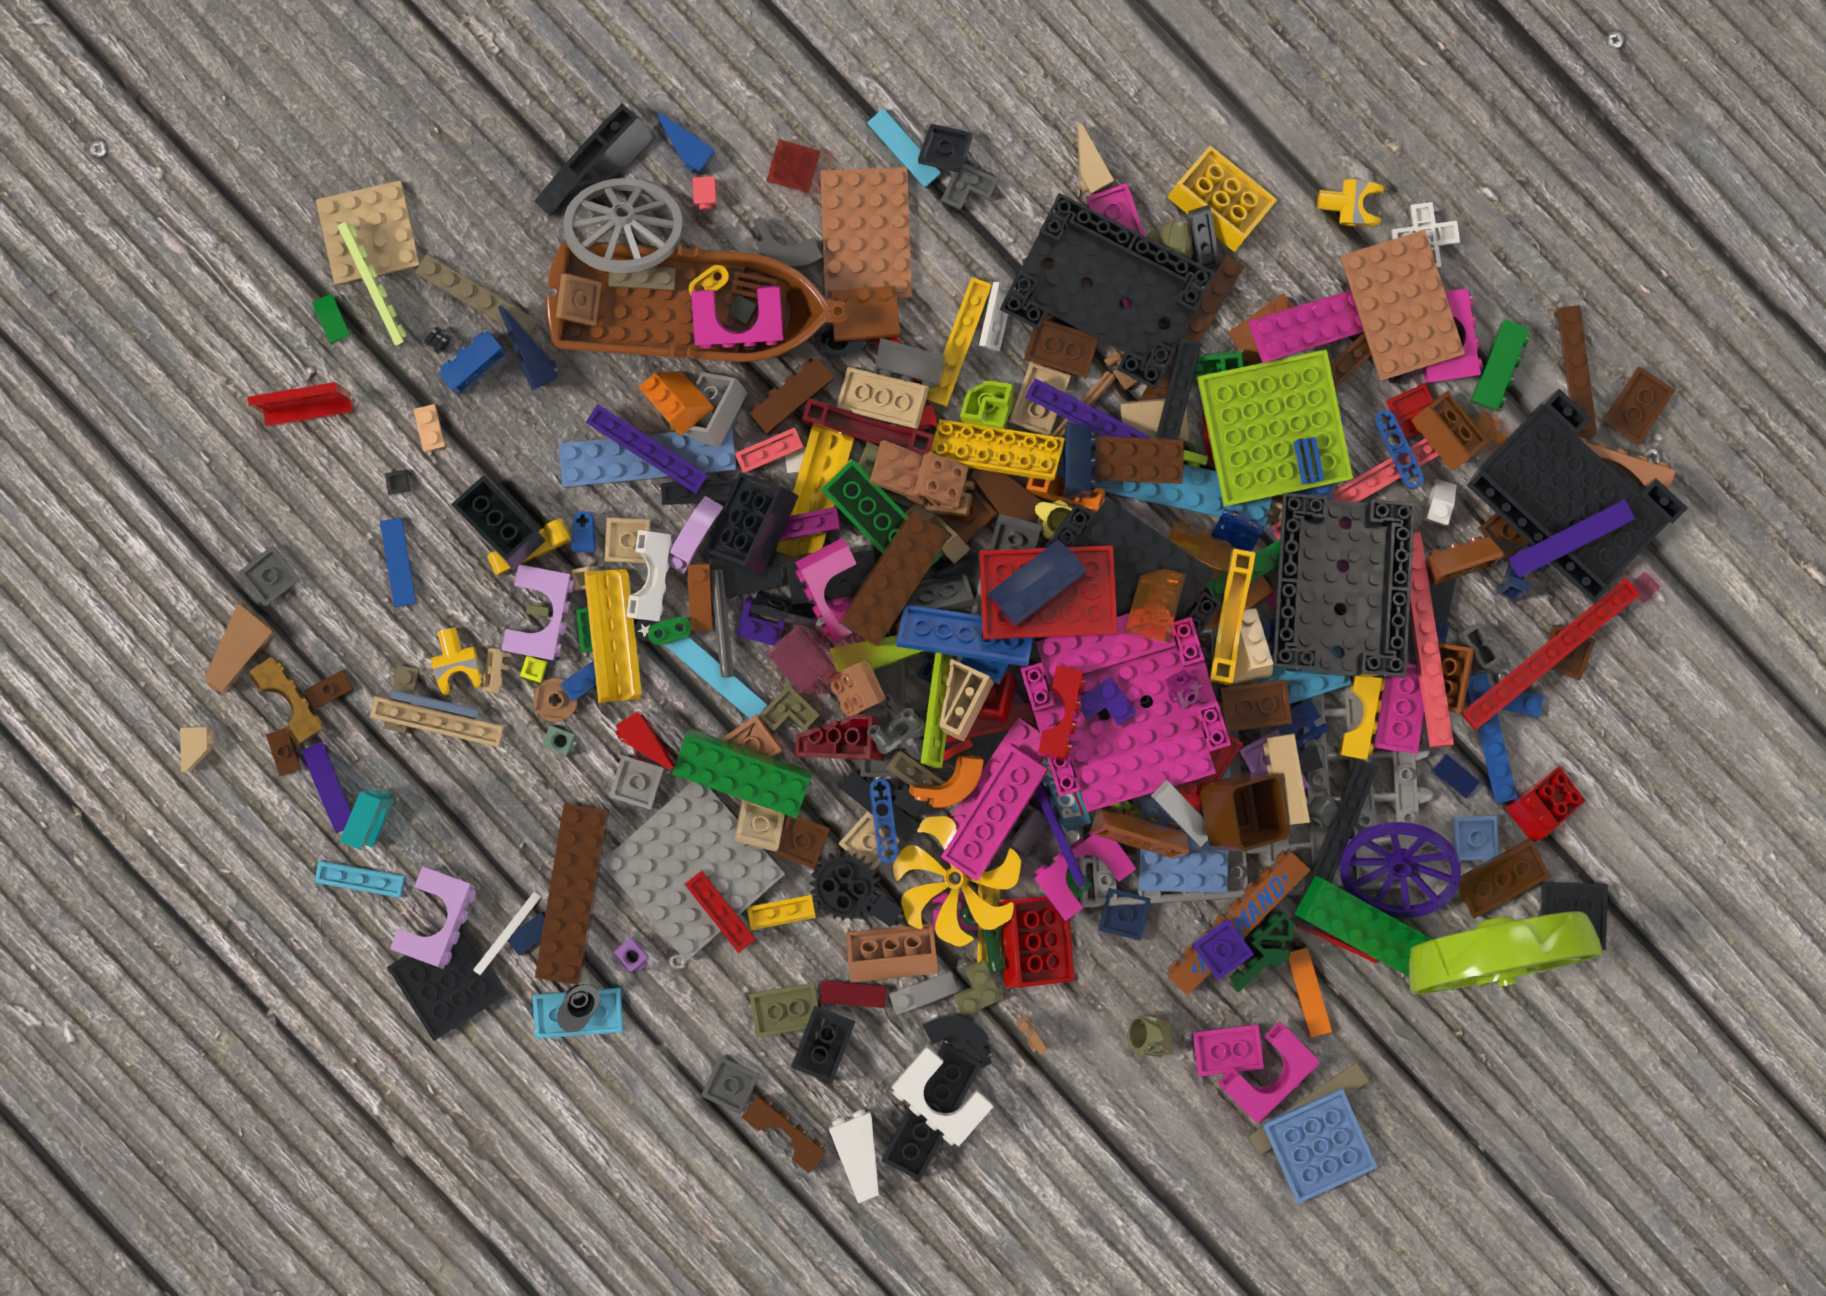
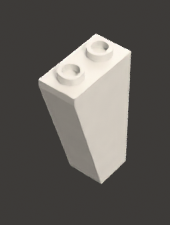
(857, 1152)

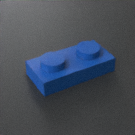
(580, 682)

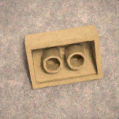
(1253, 654)

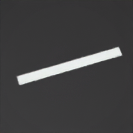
(507, 933)

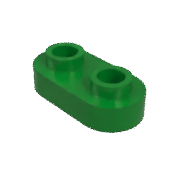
(669, 630)

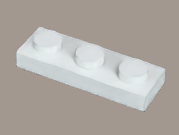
(995, 319)

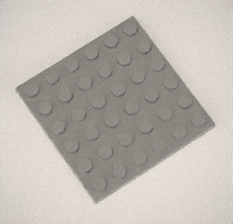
(671, 848)

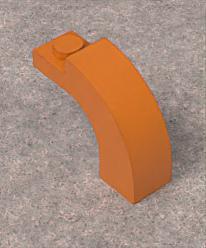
(1054, 490)
(958, 787)

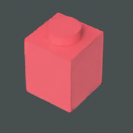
(704, 192)

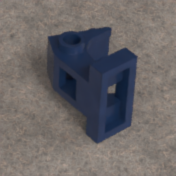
(1516, 587)

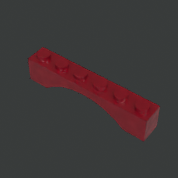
(865, 429)

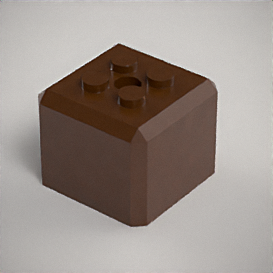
(1245, 811)

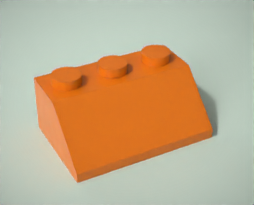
(676, 399)

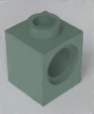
(550, 740)

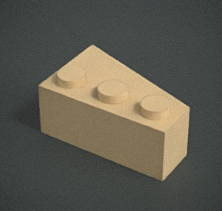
(963, 699)

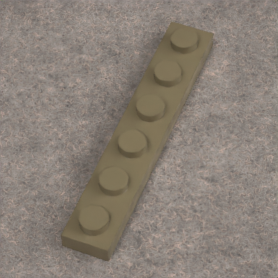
(471, 292)

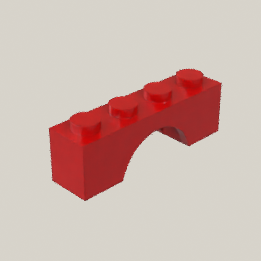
(1055, 740)

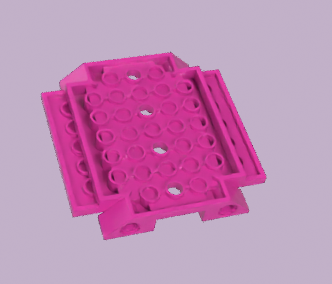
(1154, 744)

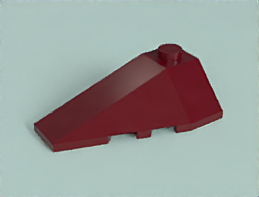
(840, 740)

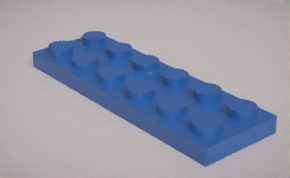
(957, 635)

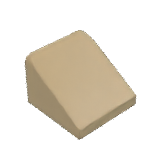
(1275, 510)
(578, 576)

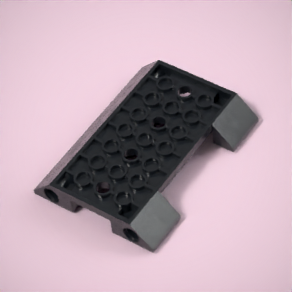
(1120, 267)

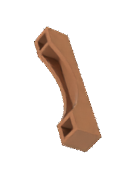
(1638, 468)

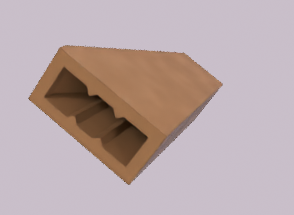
(239, 646)

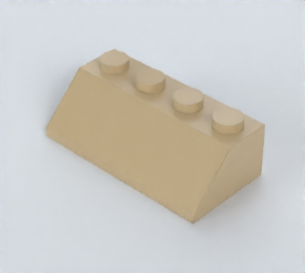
(1285, 763)

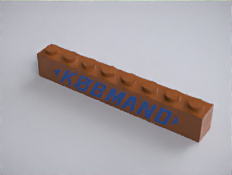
(1243, 913)

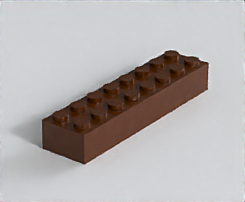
(572, 893)

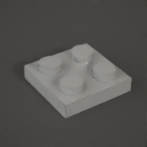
(636, 782)

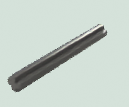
(722, 623)

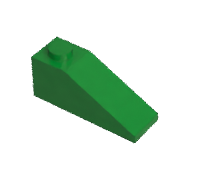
(1219, 362)

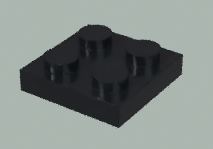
(945, 148)

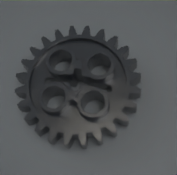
(831, 897)

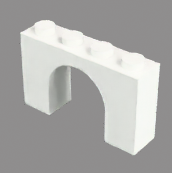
(954, 1125)

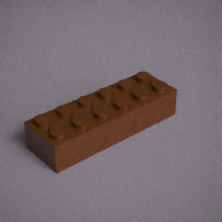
(893, 578)

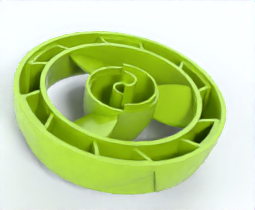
(1502, 951)

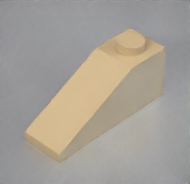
(1092, 169)

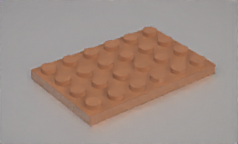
(866, 229)
(1402, 305)

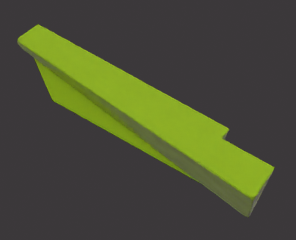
(878, 657)

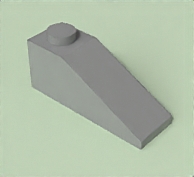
(922, 992)

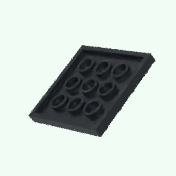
(449, 994)

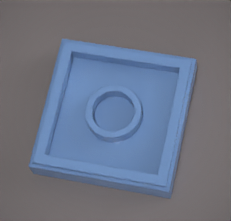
(1476, 837)

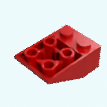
(1545, 804)

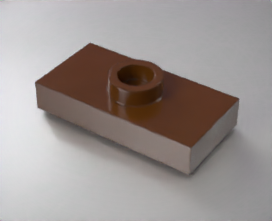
(328, 689)
(283, 752)

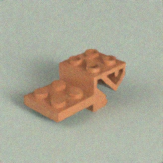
(919, 476)
(857, 688)

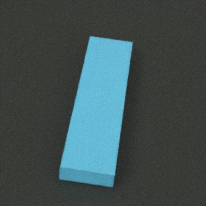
(902, 147)
(360, 879)

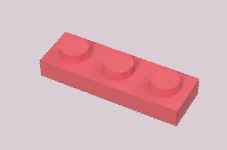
(769, 450)

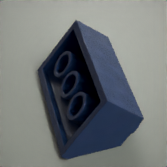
(1037, 583)

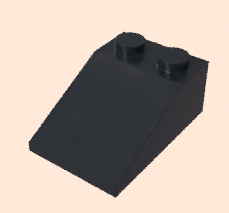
(822, 1044)

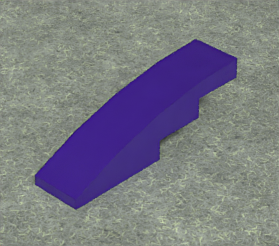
(328, 785)

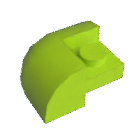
(988, 404)

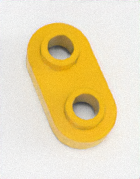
(707, 281)

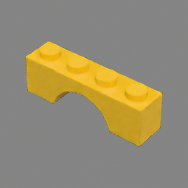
(1357, 742)

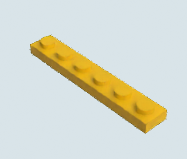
(960, 339)

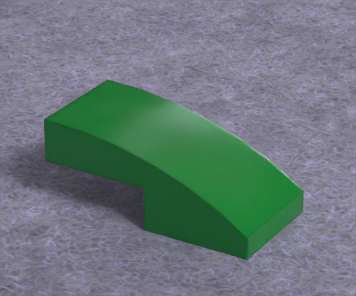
(331, 319)

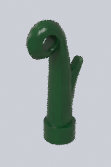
(992, 942)

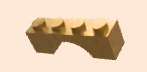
(270, 678)

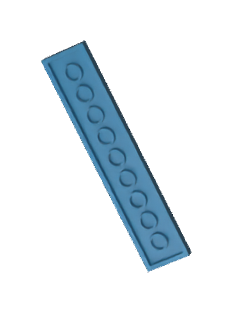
(1197, 493)

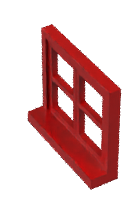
(302, 403)

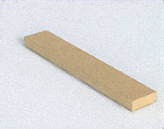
(436, 721)

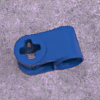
(583, 537)

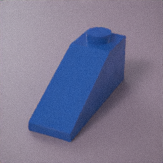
(690, 149)

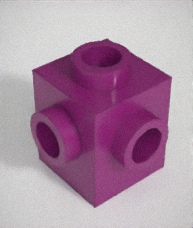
(1183, 688)

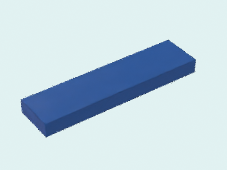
(398, 562)

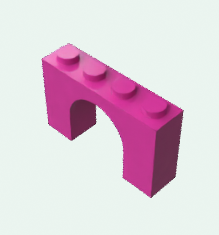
(710, 331)
(1468, 364)
(816, 572)
(1053, 878)
(1297, 1064)

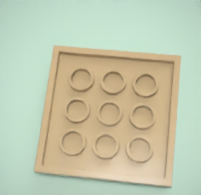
(381, 225)

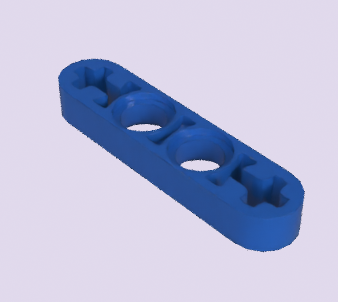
(1402, 448)
(887, 820)

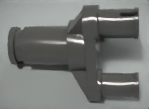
(902, 731)

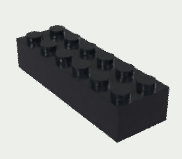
(913, 1139)

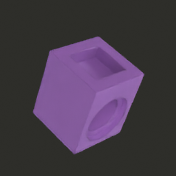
(632, 944)

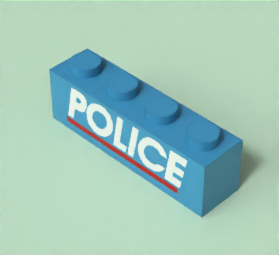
(1070, 806)

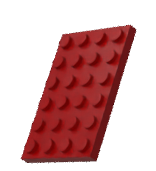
(1080, 610)

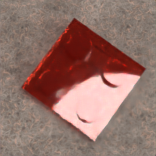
(793, 166)

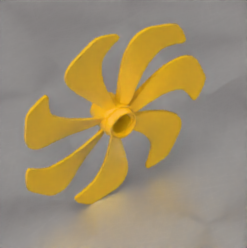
(947, 924)

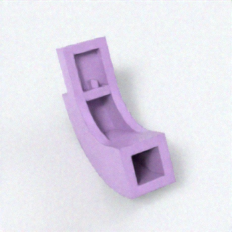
(693, 534)

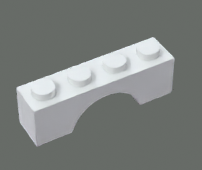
(647, 602)

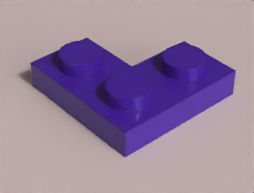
(1107, 696)

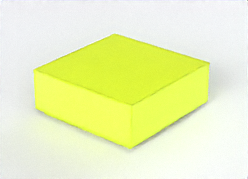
(534, 669)

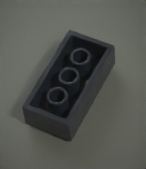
(498, 522)
(839, 586)

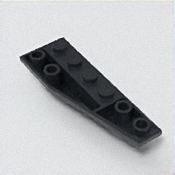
(598, 159)

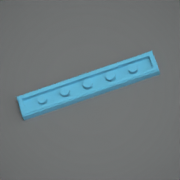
(709, 670)

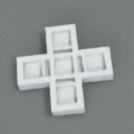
(1437, 233)

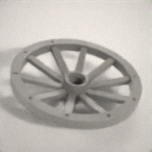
(622, 219)

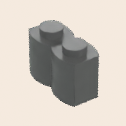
(1484, 653)

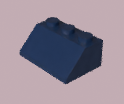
(1078, 461)

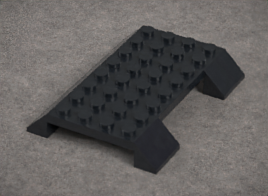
(1551, 480)

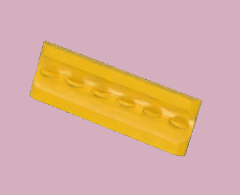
(999, 449)
(822, 459)
(612, 636)

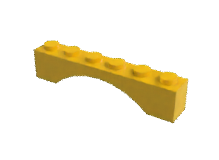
(1231, 616)

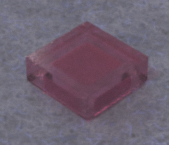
(1645, 586)

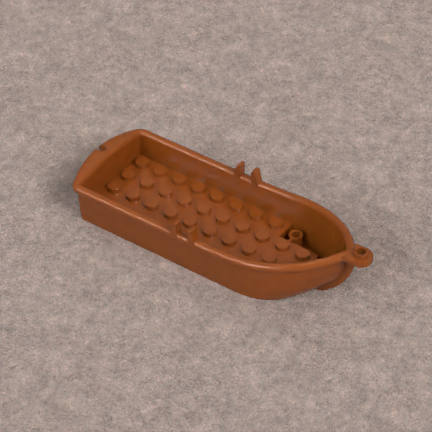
(663, 320)

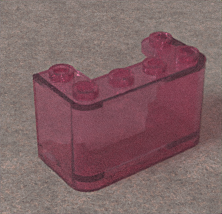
(801, 660)

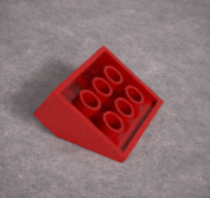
(1036, 944)

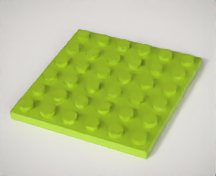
(1258, 415)

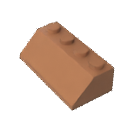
(891, 953)

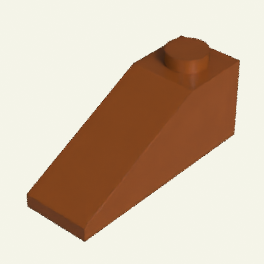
(700, 597)

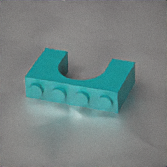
(367, 818)

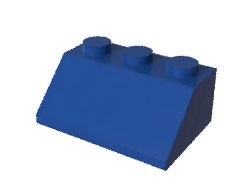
(471, 362)

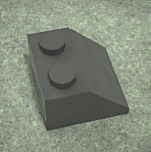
(1027, 829)

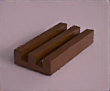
(736, 283)

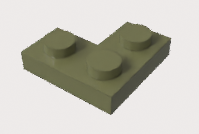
(788, 704)
(983, 990)

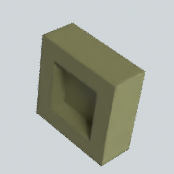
(538, 609)

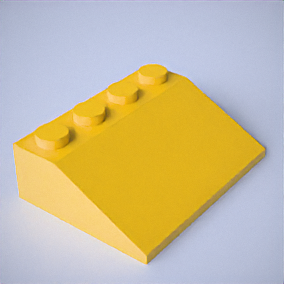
(1233, 196)

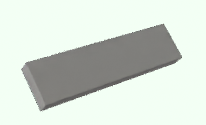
(1181, 812)

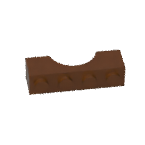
(763, 1115)

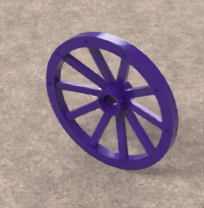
(1401, 865)

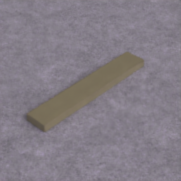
(1349, 1079)

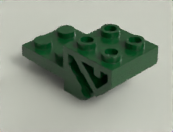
(1277, 927)

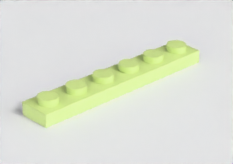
(368, 274)

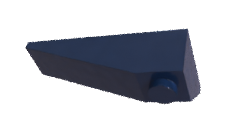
(534, 360)

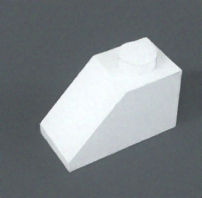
(1440, 503)

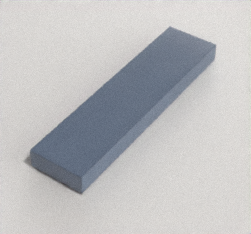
(434, 703)

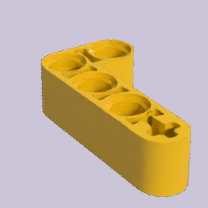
(555, 535)

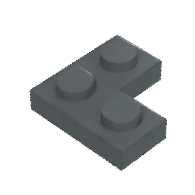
(968, 181)

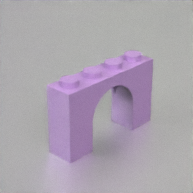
(546, 642)
(437, 948)

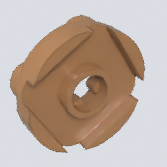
(546, 709)

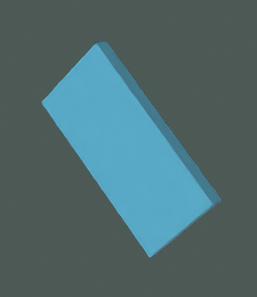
(605, 1019)

